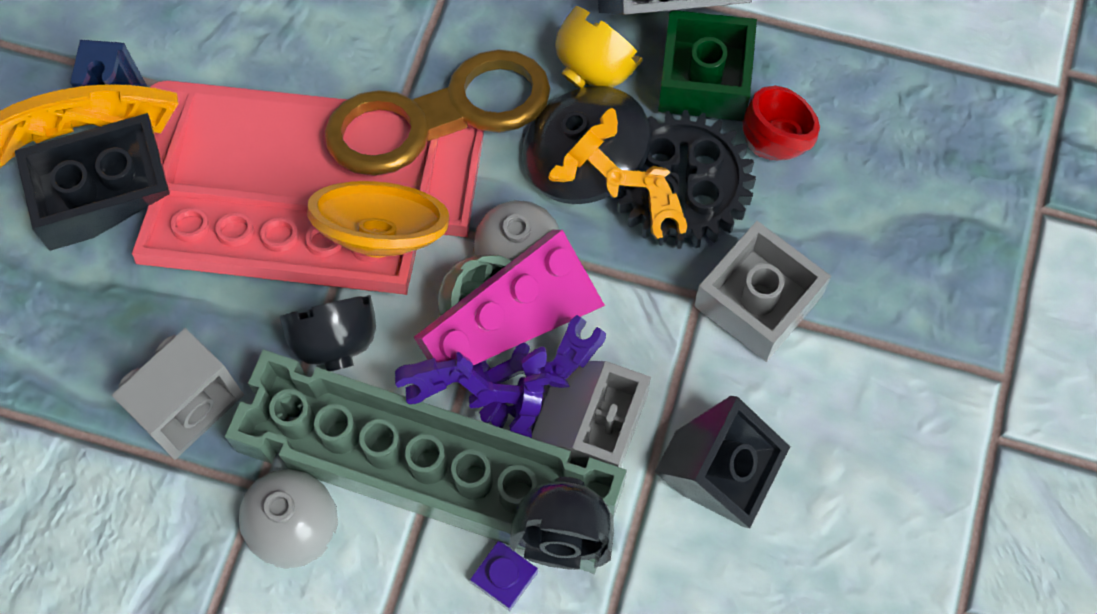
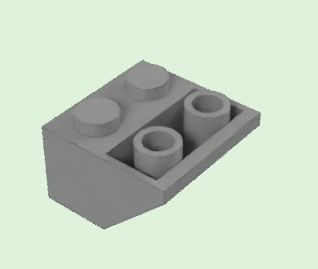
(594, 413)

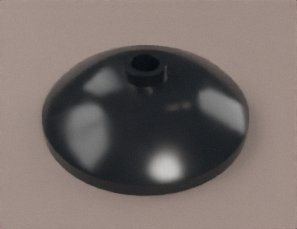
(555, 135)

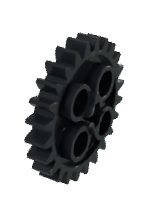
(724, 181)

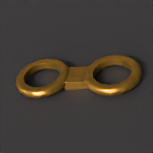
(437, 112)

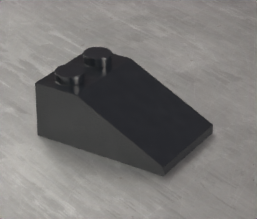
(91, 180)

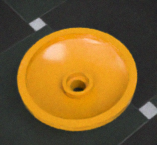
(377, 217)

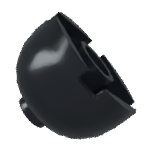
(331, 332)
(563, 525)

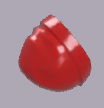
(779, 124)

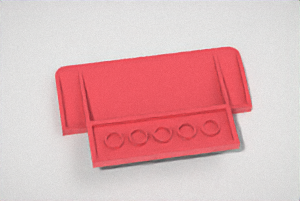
(244, 179)

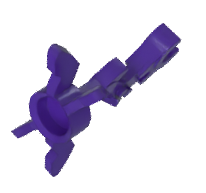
(570, 355)
(433, 376)

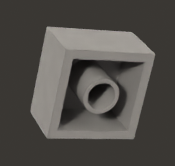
(761, 290)
(178, 393)

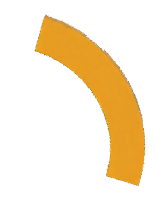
(61, 110)

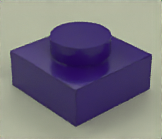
(504, 575)

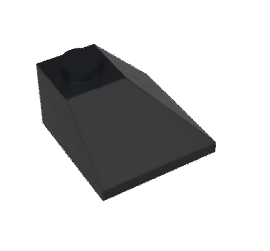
(725, 460)

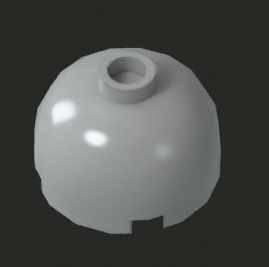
(512, 229)
(288, 518)

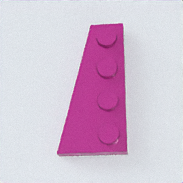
(515, 305)

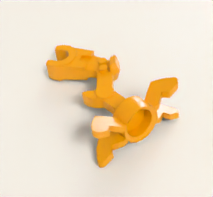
(662, 201)

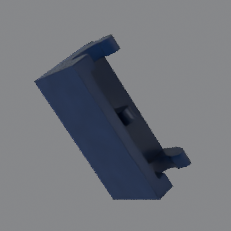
(104, 64)

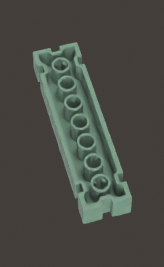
(403, 451)

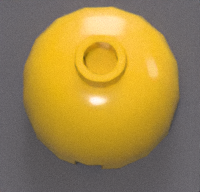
(593, 52)

